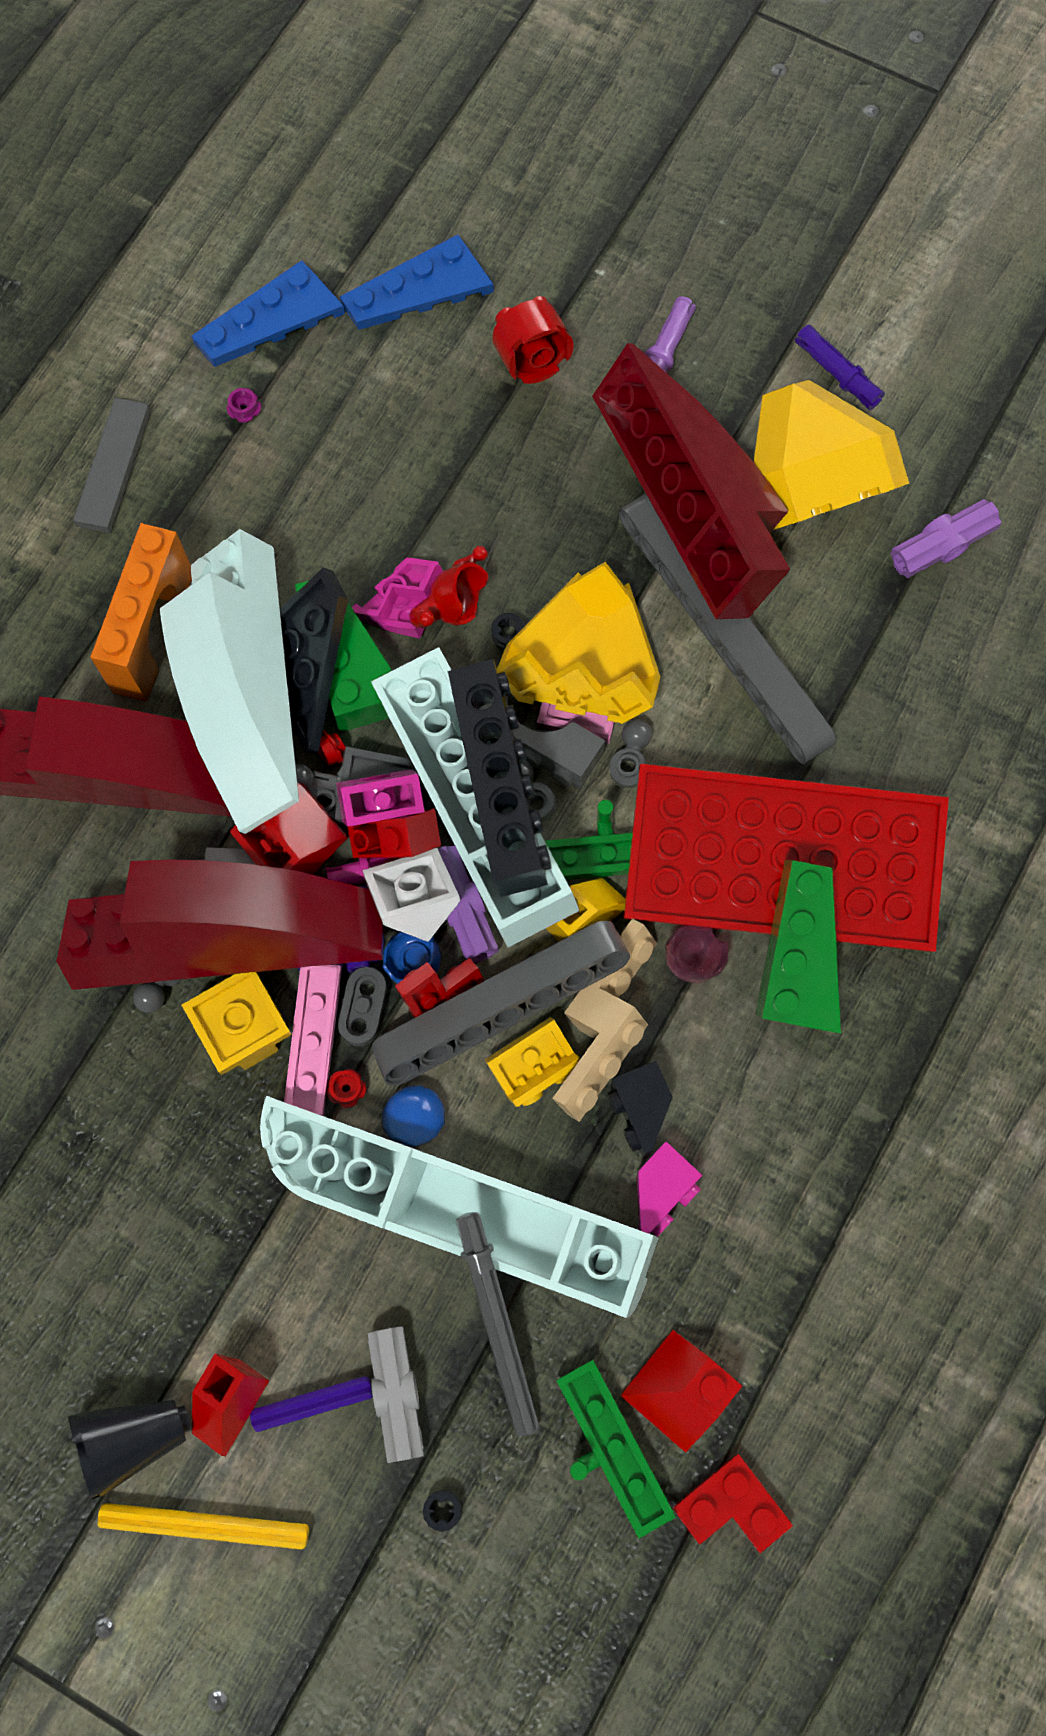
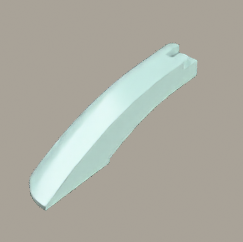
(425, 1195)

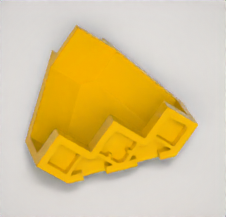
(823, 451)
(585, 651)

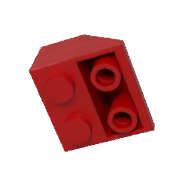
(295, 838)

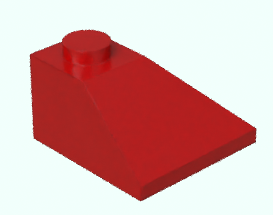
(681, 1391)

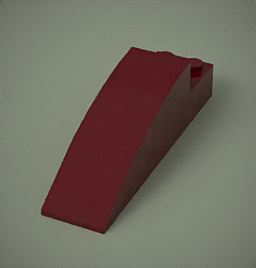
(698, 483)
(104, 758)
(214, 922)

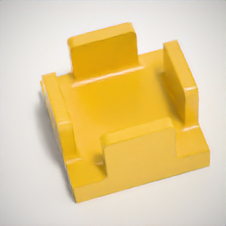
(237, 1022)

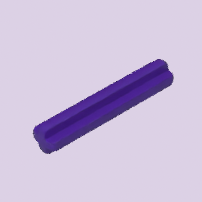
(311, 1404)

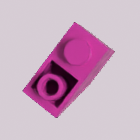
(661, 1185)

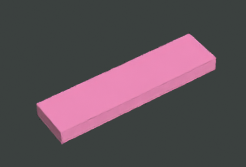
(313, 1037)

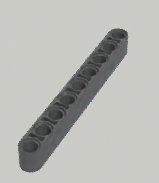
(735, 641)

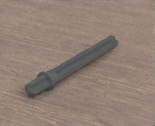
(497, 1323)

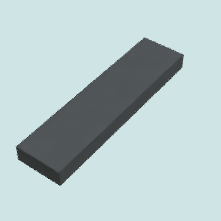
(112, 465)

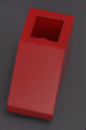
(396, 836)
(224, 1401)

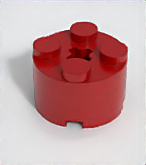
(531, 340)

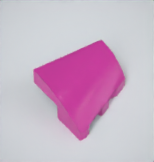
(398, 596)

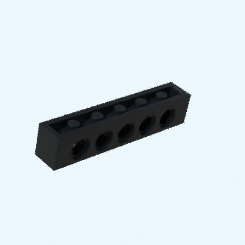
(510, 869)

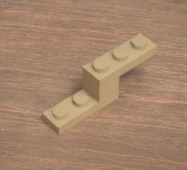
(610, 1022)

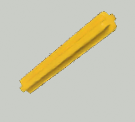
(203, 1526)

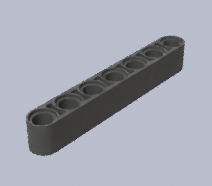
(500, 1002)

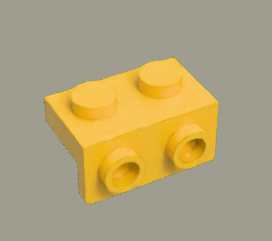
(533, 1063)

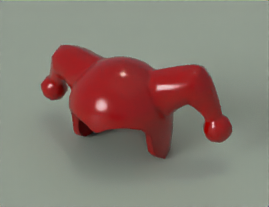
(453, 593)

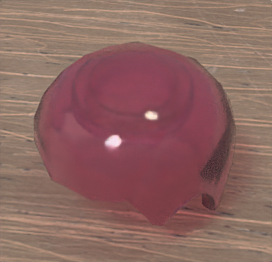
(695, 954)

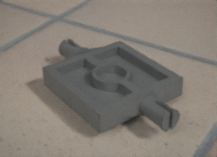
(363, 764)

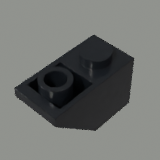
(644, 1102)

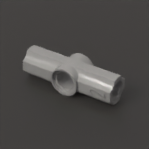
(395, 1394)

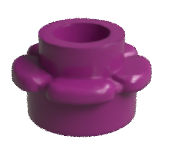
(239, 398)

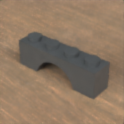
(567, 752)

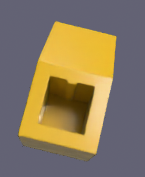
(596, 903)

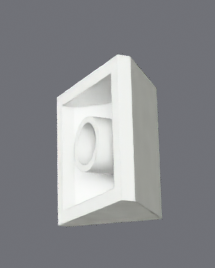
(413, 893)

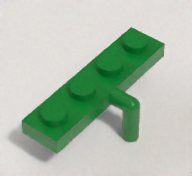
(593, 855)
(614, 1450)

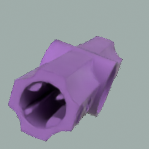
(945, 538)
(468, 916)

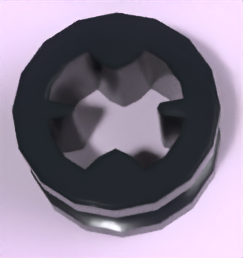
(505, 620)
(443, 1524)

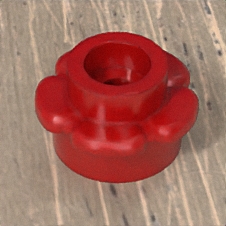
(331, 748)
(338, 1081)

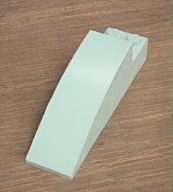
(233, 678)
(426, 720)

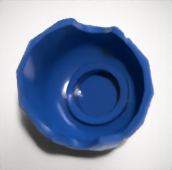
(409, 953)
(413, 1116)

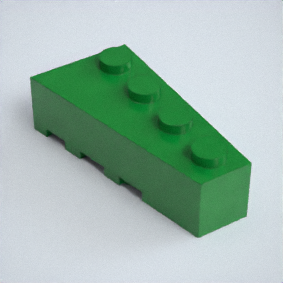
(357, 664)
(801, 955)

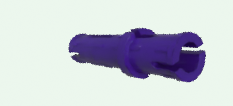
(847, 374)

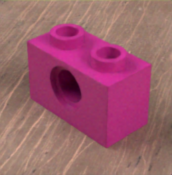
(380, 797)

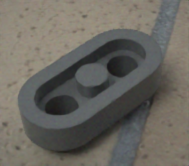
(362, 1007)

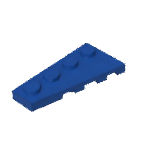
(426, 280)
(279, 307)

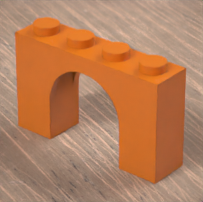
(152, 571)

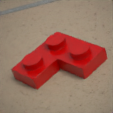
(424, 990)
(734, 1494)

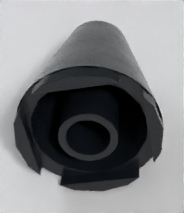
(125, 1440)

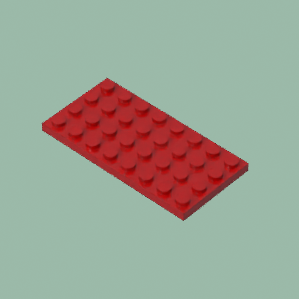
(717, 845)

